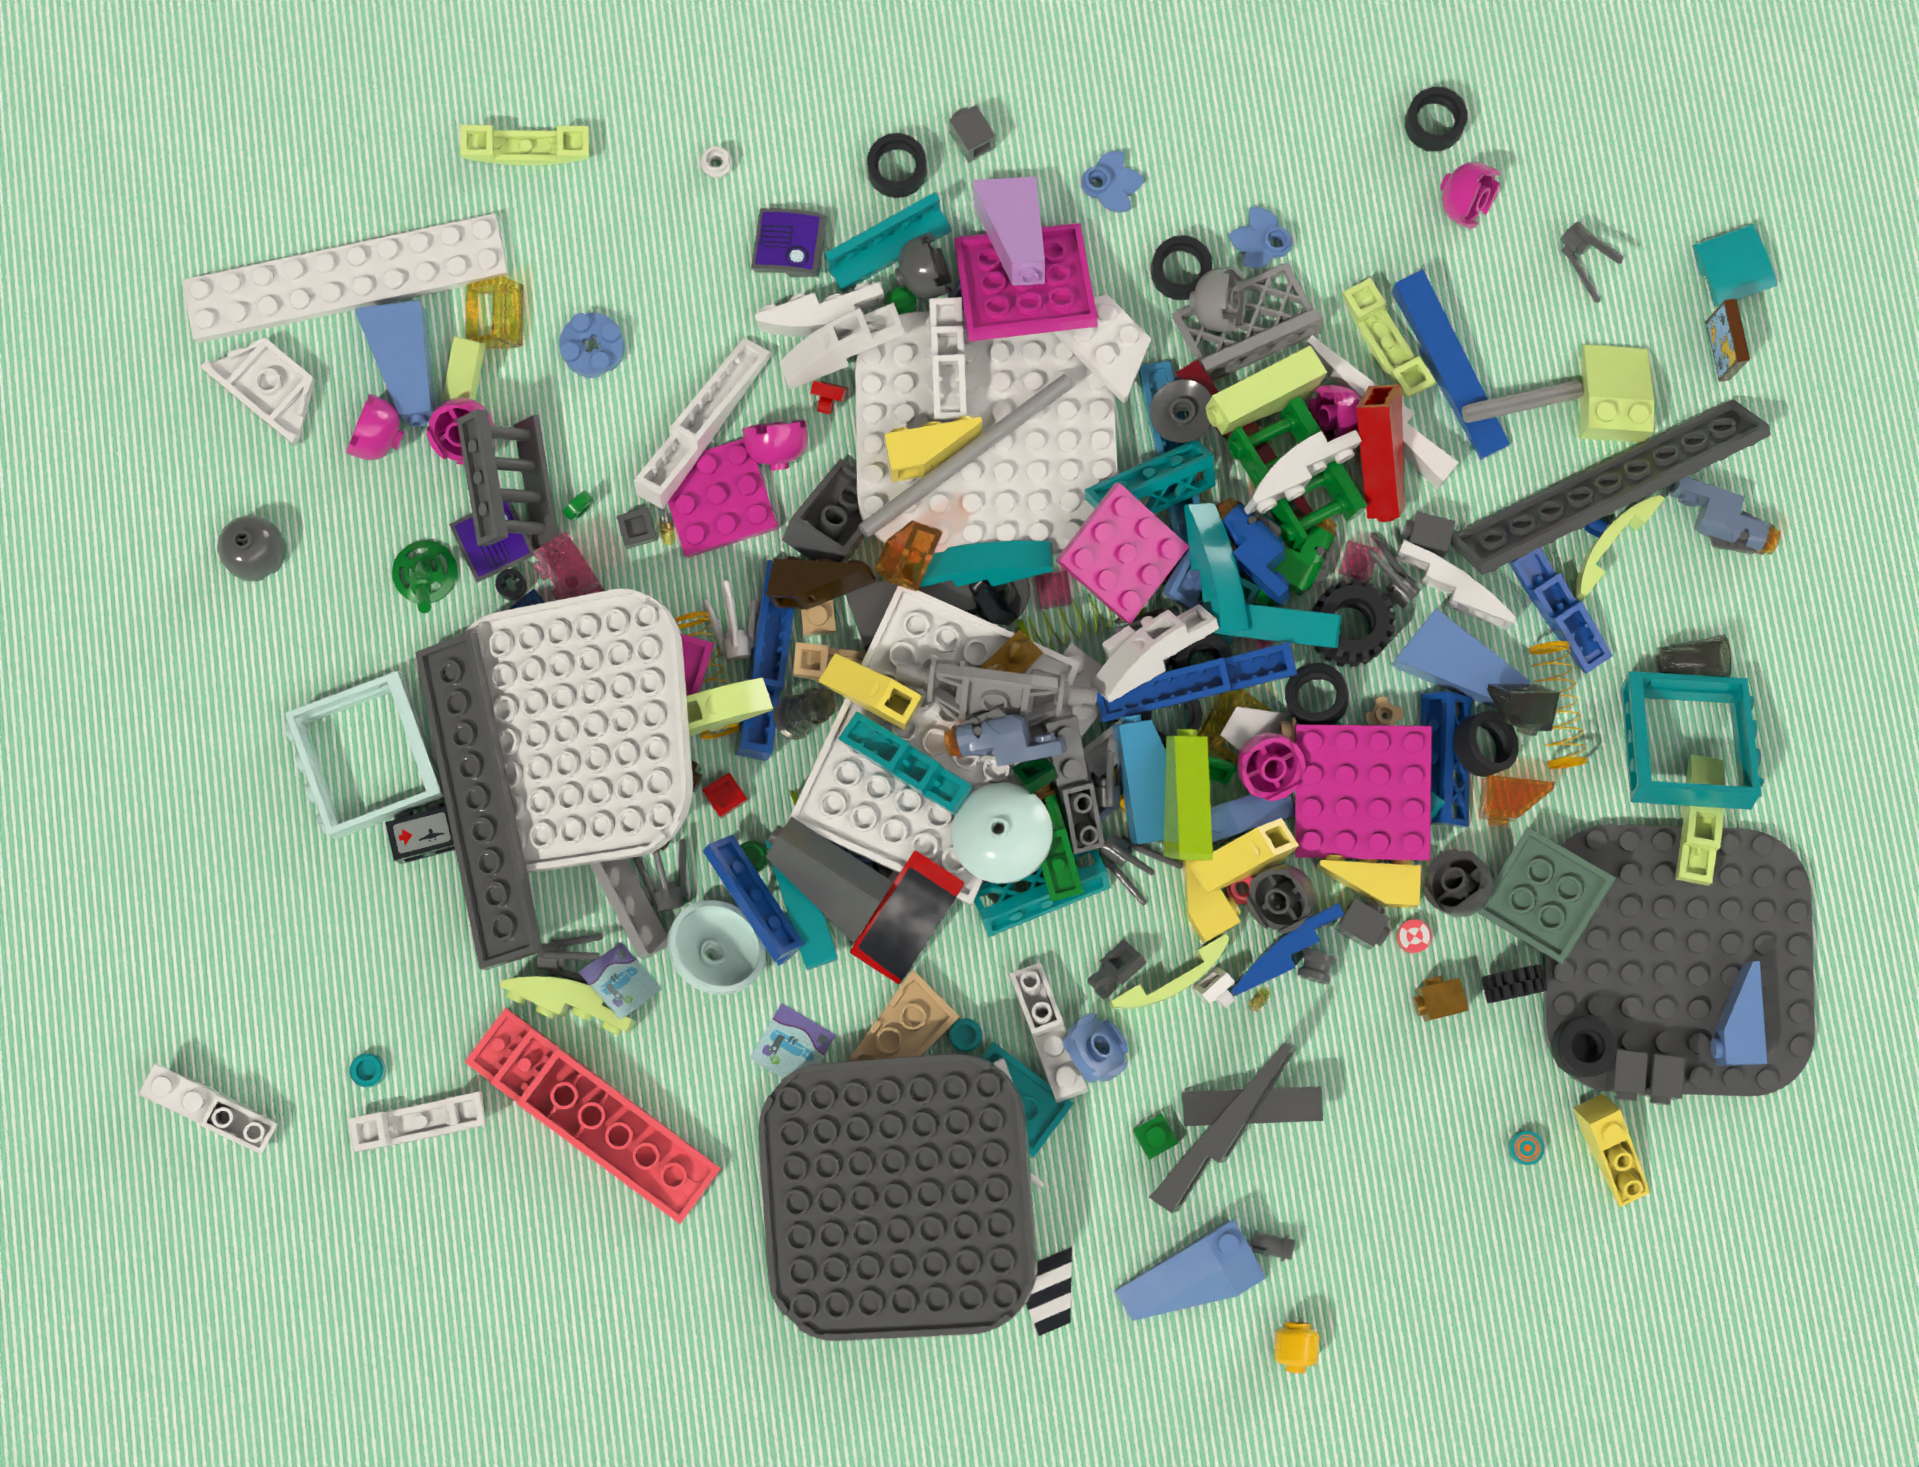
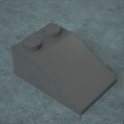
(828, 518)

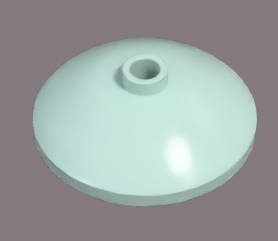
(1016, 850)
(726, 935)

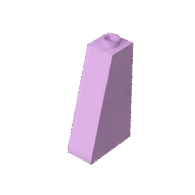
(1013, 224)

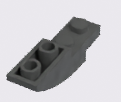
(1073, 789)

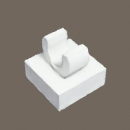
(1214, 987)

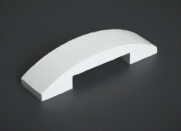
(417, 1122)

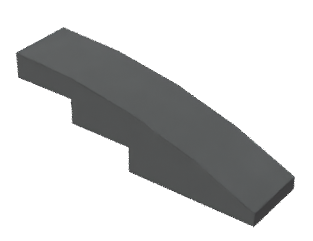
(1280, 1106)

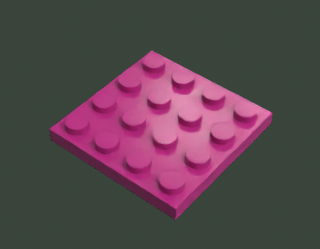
(1002, 310)
(1364, 792)

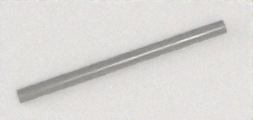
(965, 455)

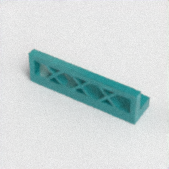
(881, 244)
(1159, 473)
(1036, 901)

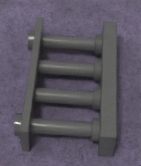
(484, 484)

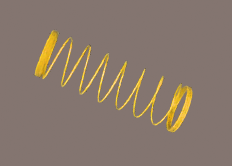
(693, 615)
(1562, 762)

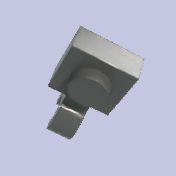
(1118, 965)

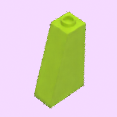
(1187, 798)

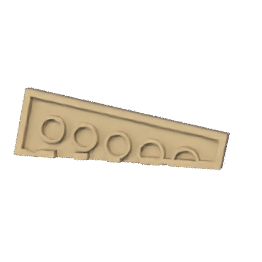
(908, 1023)

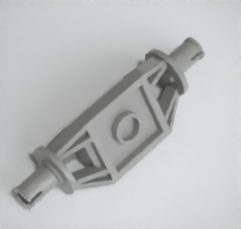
(987, 689)

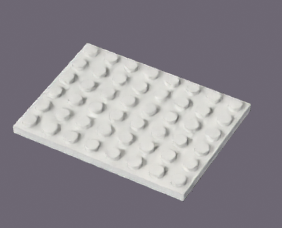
(868, 808)

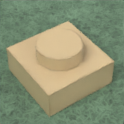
(819, 620)

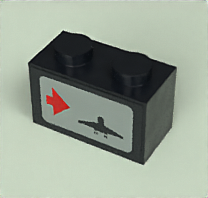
(420, 834)

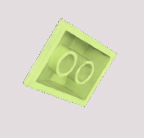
(1616, 394)

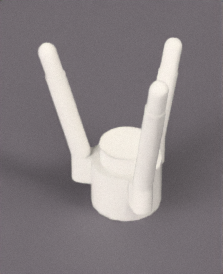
(736, 644)

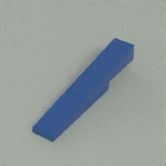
(1447, 360)
(767, 662)
(1202, 681)

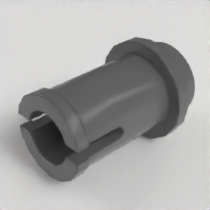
(1273, 1245)

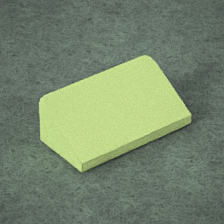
(463, 369)

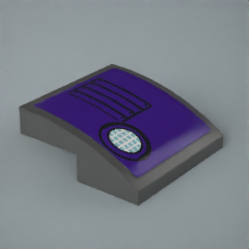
(789, 242)
(492, 559)

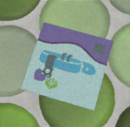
(620, 980)
(791, 1043)

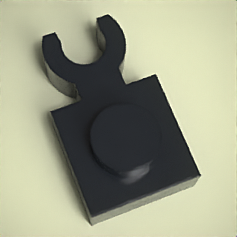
(993, 604)

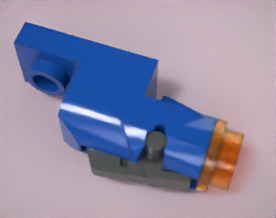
(1257, 548)

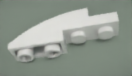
(805, 314)
(833, 343)
(1298, 466)
(1143, 653)
(1047, 1031)
(208, 1108)

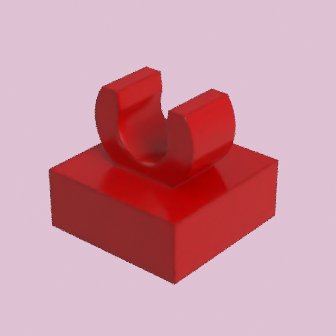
(828, 394)

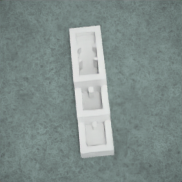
(947, 358)
(1465, 592)

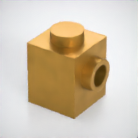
(1440, 998)

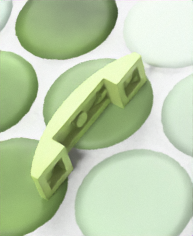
(524, 147)
(1385, 340)
(1589, 572)
(1137, 998)

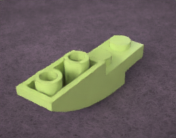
(727, 705)
(1701, 825)
(557, 994)

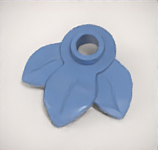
(1116, 180)
(1256, 239)

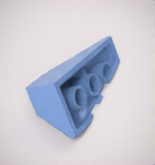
(1202, 1272)

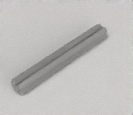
(1522, 401)

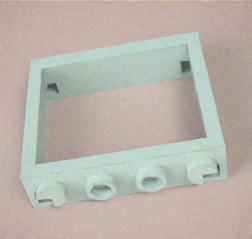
(308, 762)

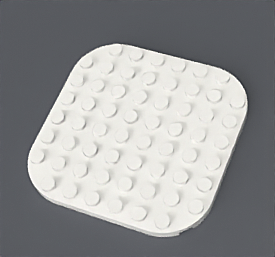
(1023, 484)
(590, 725)

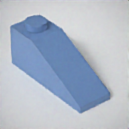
(1246, 814)
(1741, 1028)

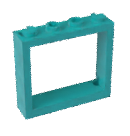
(1690, 688)

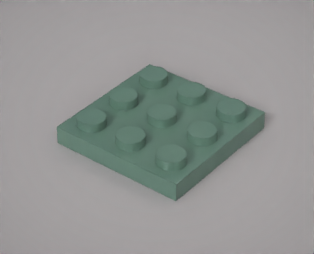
(1546, 895)

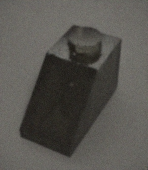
(1525, 706)

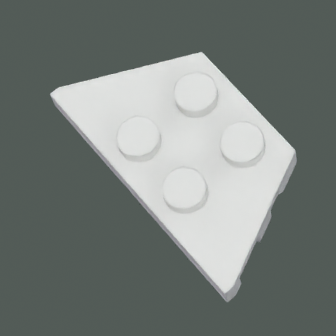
(1112, 348)
(267, 385)

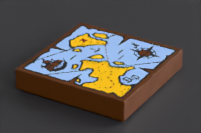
(1727, 340)

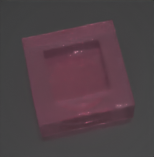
(1357, 562)
(1053, 590)

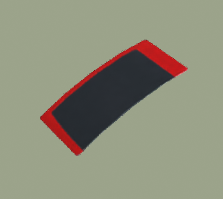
(907, 917)

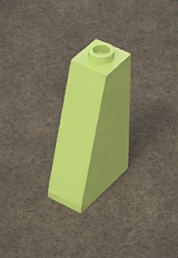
(1266, 391)

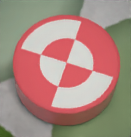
(1413, 936)

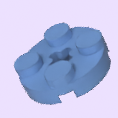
(598, 361)
(1094, 1064)

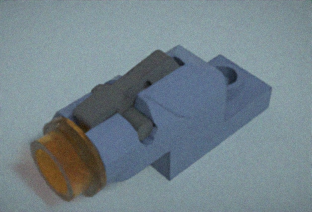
(1722, 521)
(1004, 735)

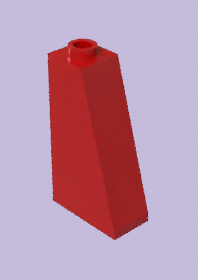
(1382, 451)

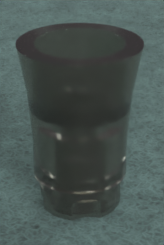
(1696, 657)
(801, 713)

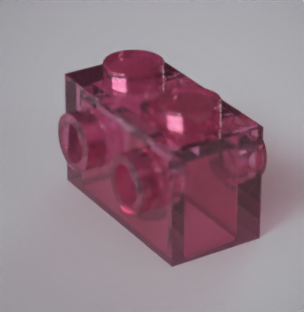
(565, 568)

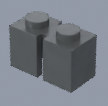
(1646, 1075)

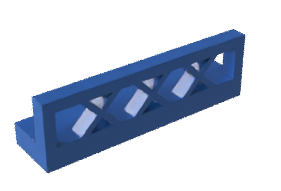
(1439, 712)
(754, 898)

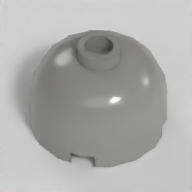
(1218, 299)

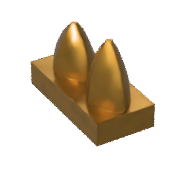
(1015, 655)

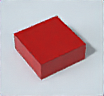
(725, 795)

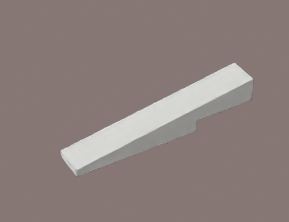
(700, 423)
(1417, 449)

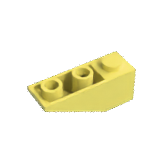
(922, 449)
(872, 691)
(1245, 856)
(1382, 883)
(1207, 913)
(1612, 1148)

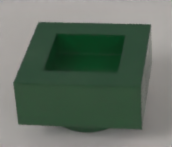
(1035, 774)

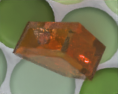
(908, 554)
(1509, 798)

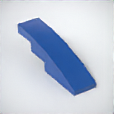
(1561, 610)
(1278, 958)

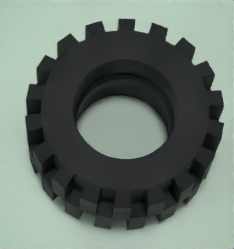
(1372, 607)

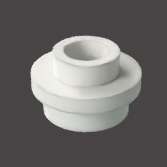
(716, 153)

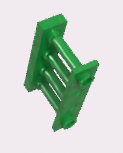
(1344, 494)

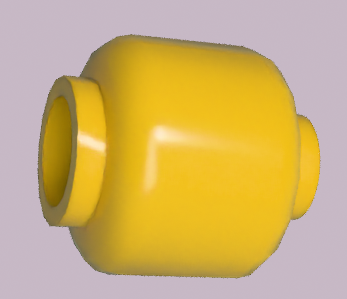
(1296, 1346)

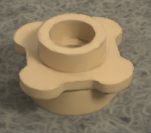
(1383, 706)
(1288, 729)

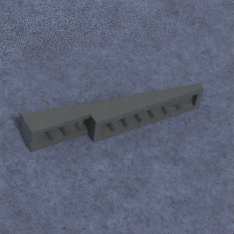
(1223, 1134)

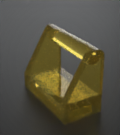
(506, 312)
(1219, 717)

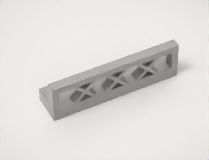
(631, 906)

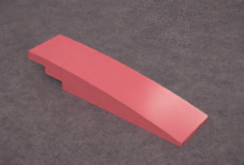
(592, 1115)

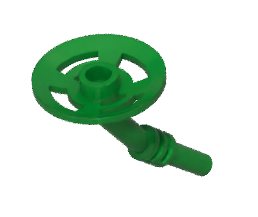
(424, 574)

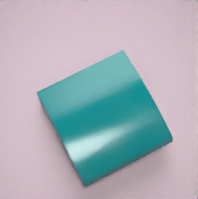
(1734, 264)

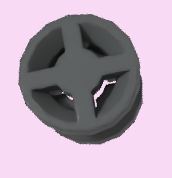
(1316, 966)

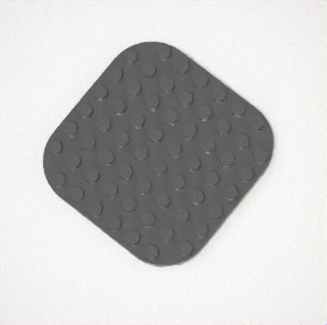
(1671, 950)
(897, 1198)

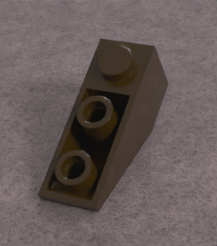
(808, 583)

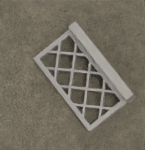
(1264, 341)

